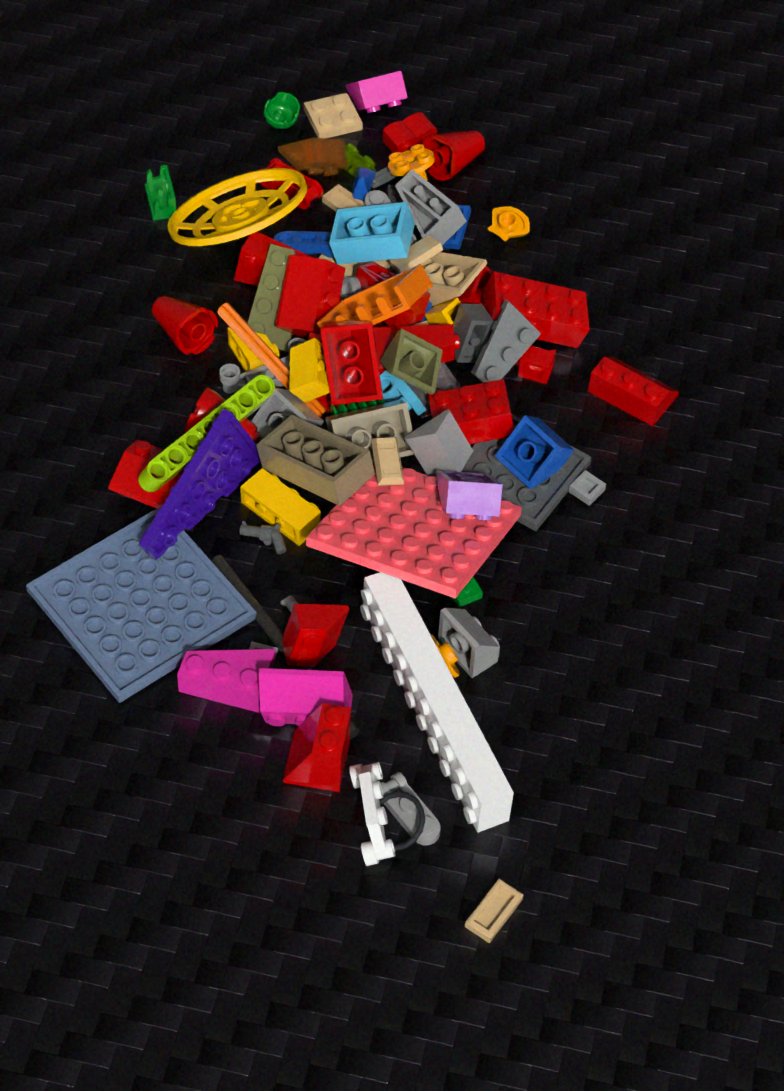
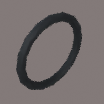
(414, 838)

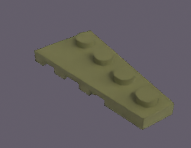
(268, 295)

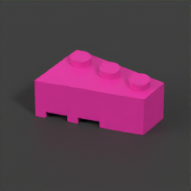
(225, 675)

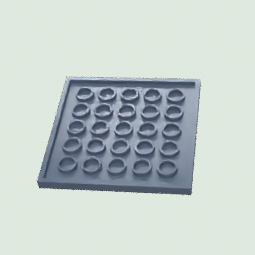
(138, 612)

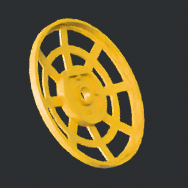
(240, 214)

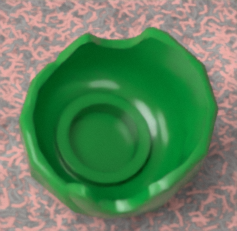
(282, 110)

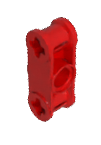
(313, 192)

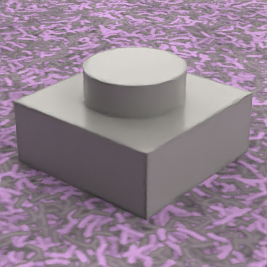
(587, 487)

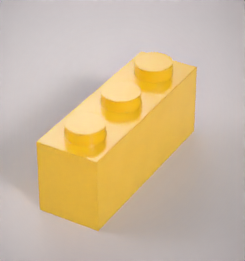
(280, 505)

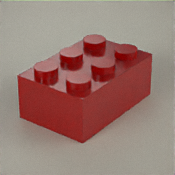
(478, 409)

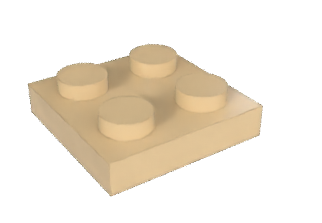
(333, 116)

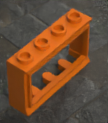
(401, 288)

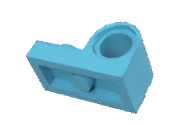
(399, 391)

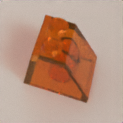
(316, 155)

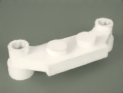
(375, 816)

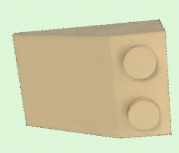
(451, 275)

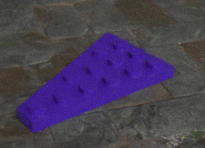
(214, 471)

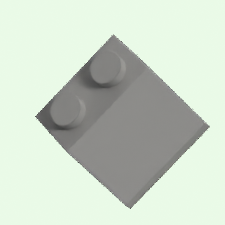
(279, 408)
(468, 639)

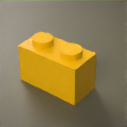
(308, 371)

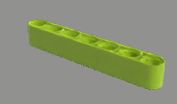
(182, 453)

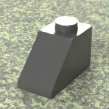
(473, 327)

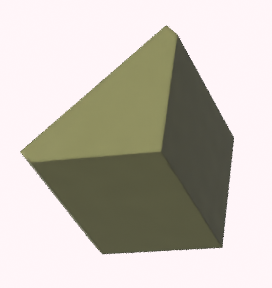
(413, 361)

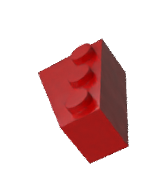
(253, 258)
(372, 274)

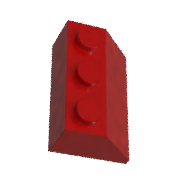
(308, 294)
(351, 361)
(631, 390)
(131, 465)

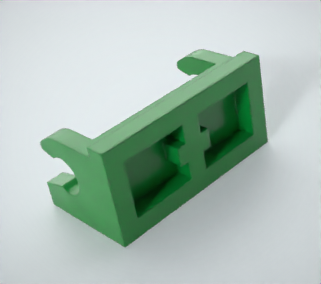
(160, 194)

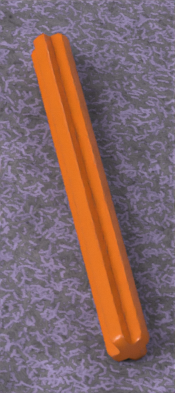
(262, 351)

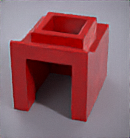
(536, 364)

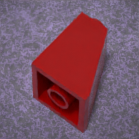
(320, 749)

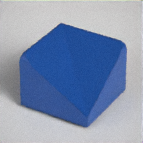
(362, 183)

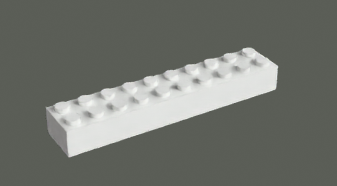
(437, 702)

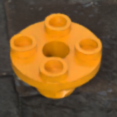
(416, 158)

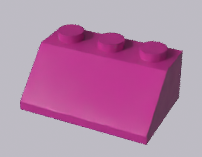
(293, 695)

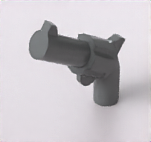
(266, 534)

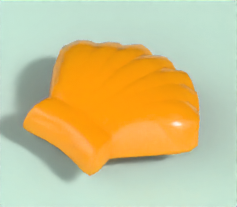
(509, 223)
(448, 656)

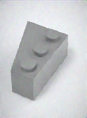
(430, 208)

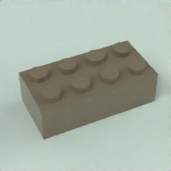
(315, 459)

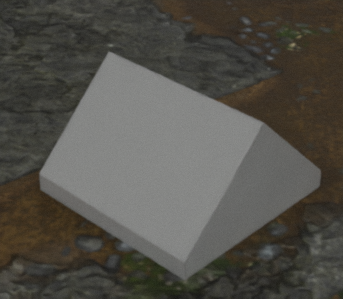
(440, 445)

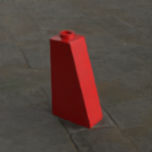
(438, 335)

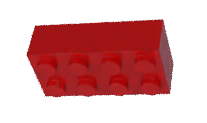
(552, 309)

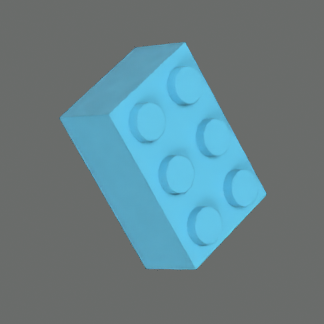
(372, 233)

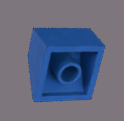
(533, 451)

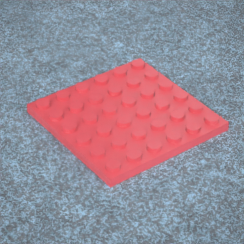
(410, 535)

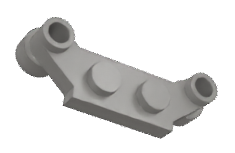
(234, 381)

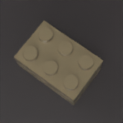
(373, 422)

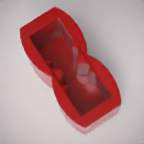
(411, 131)

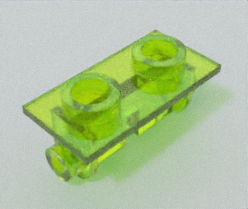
(353, 158)

